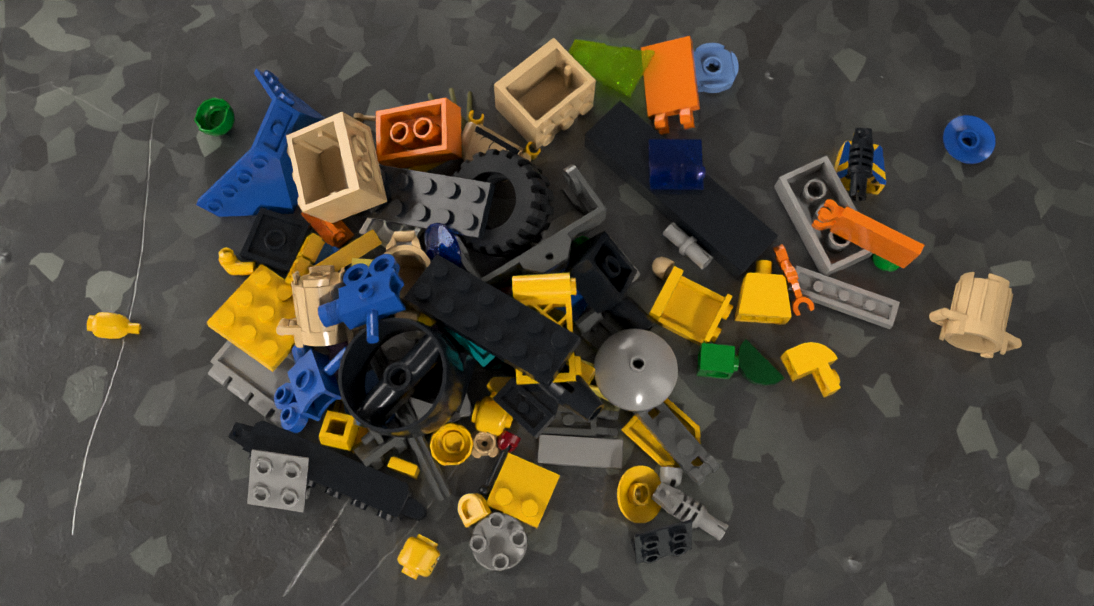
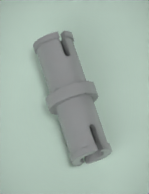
(687, 245)

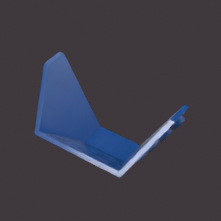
(265, 170)

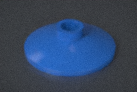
(975, 132)

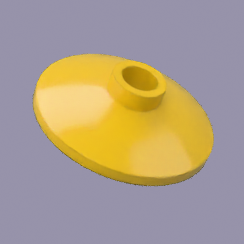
(636, 494)

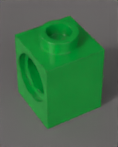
(717, 361)

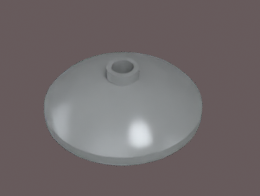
(633, 387)

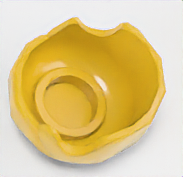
(451, 444)

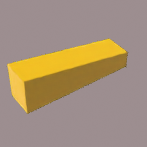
(353, 250)

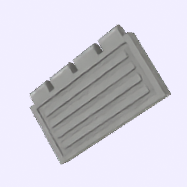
(251, 378)

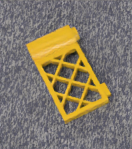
(548, 292)

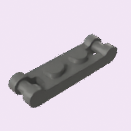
(678, 442)

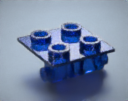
(676, 164)

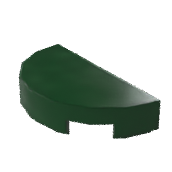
(756, 367)

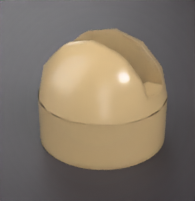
(662, 267)

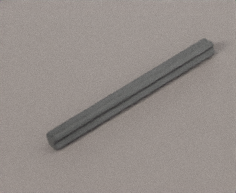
(418, 444)

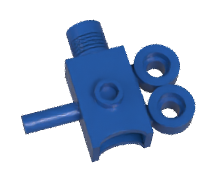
(367, 297)
(310, 390)

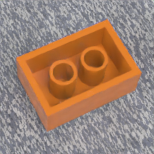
(419, 134)

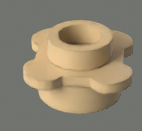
(479, 450)

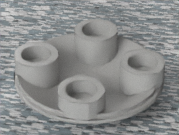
(499, 541)

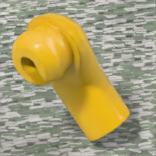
(233, 265)

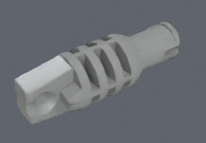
(686, 508)

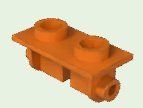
(332, 233)

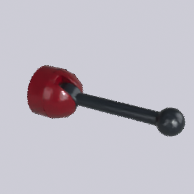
(506, 443)

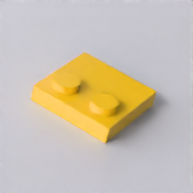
(522, 490)

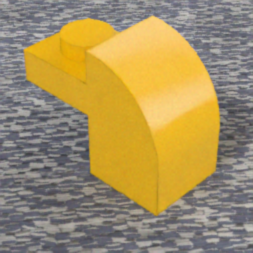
(813, 359)
(338, 428)

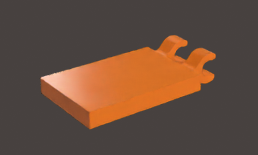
(671, 83)
(868, 233)

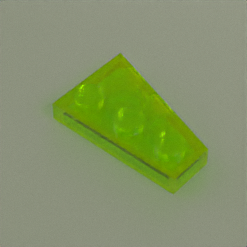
(612, 65)

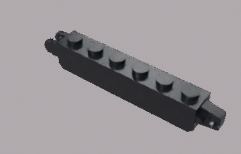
(335, 472)

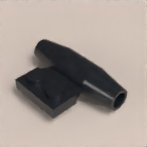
(537, 405)

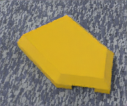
(647, 442)

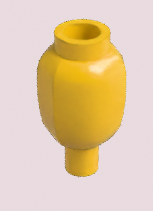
(111, 325)

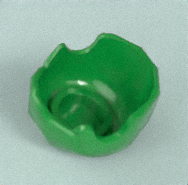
(215, 117)

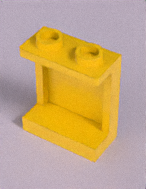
(690, 309)

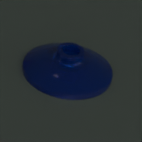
(442, 241)

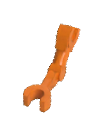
(792, 277)

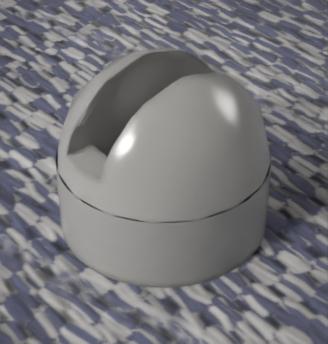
(671, 476)

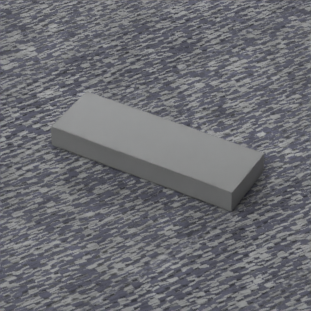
(580, 451)

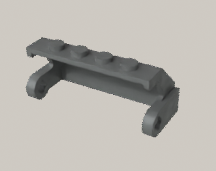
(552, 253)

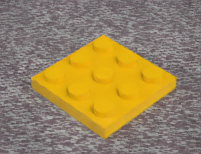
(253, 315)

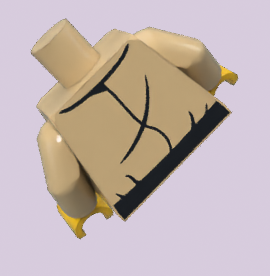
(479, 138)

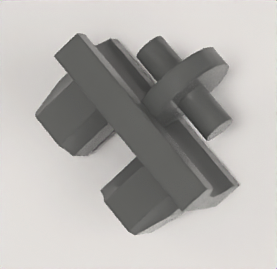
(375, 445)

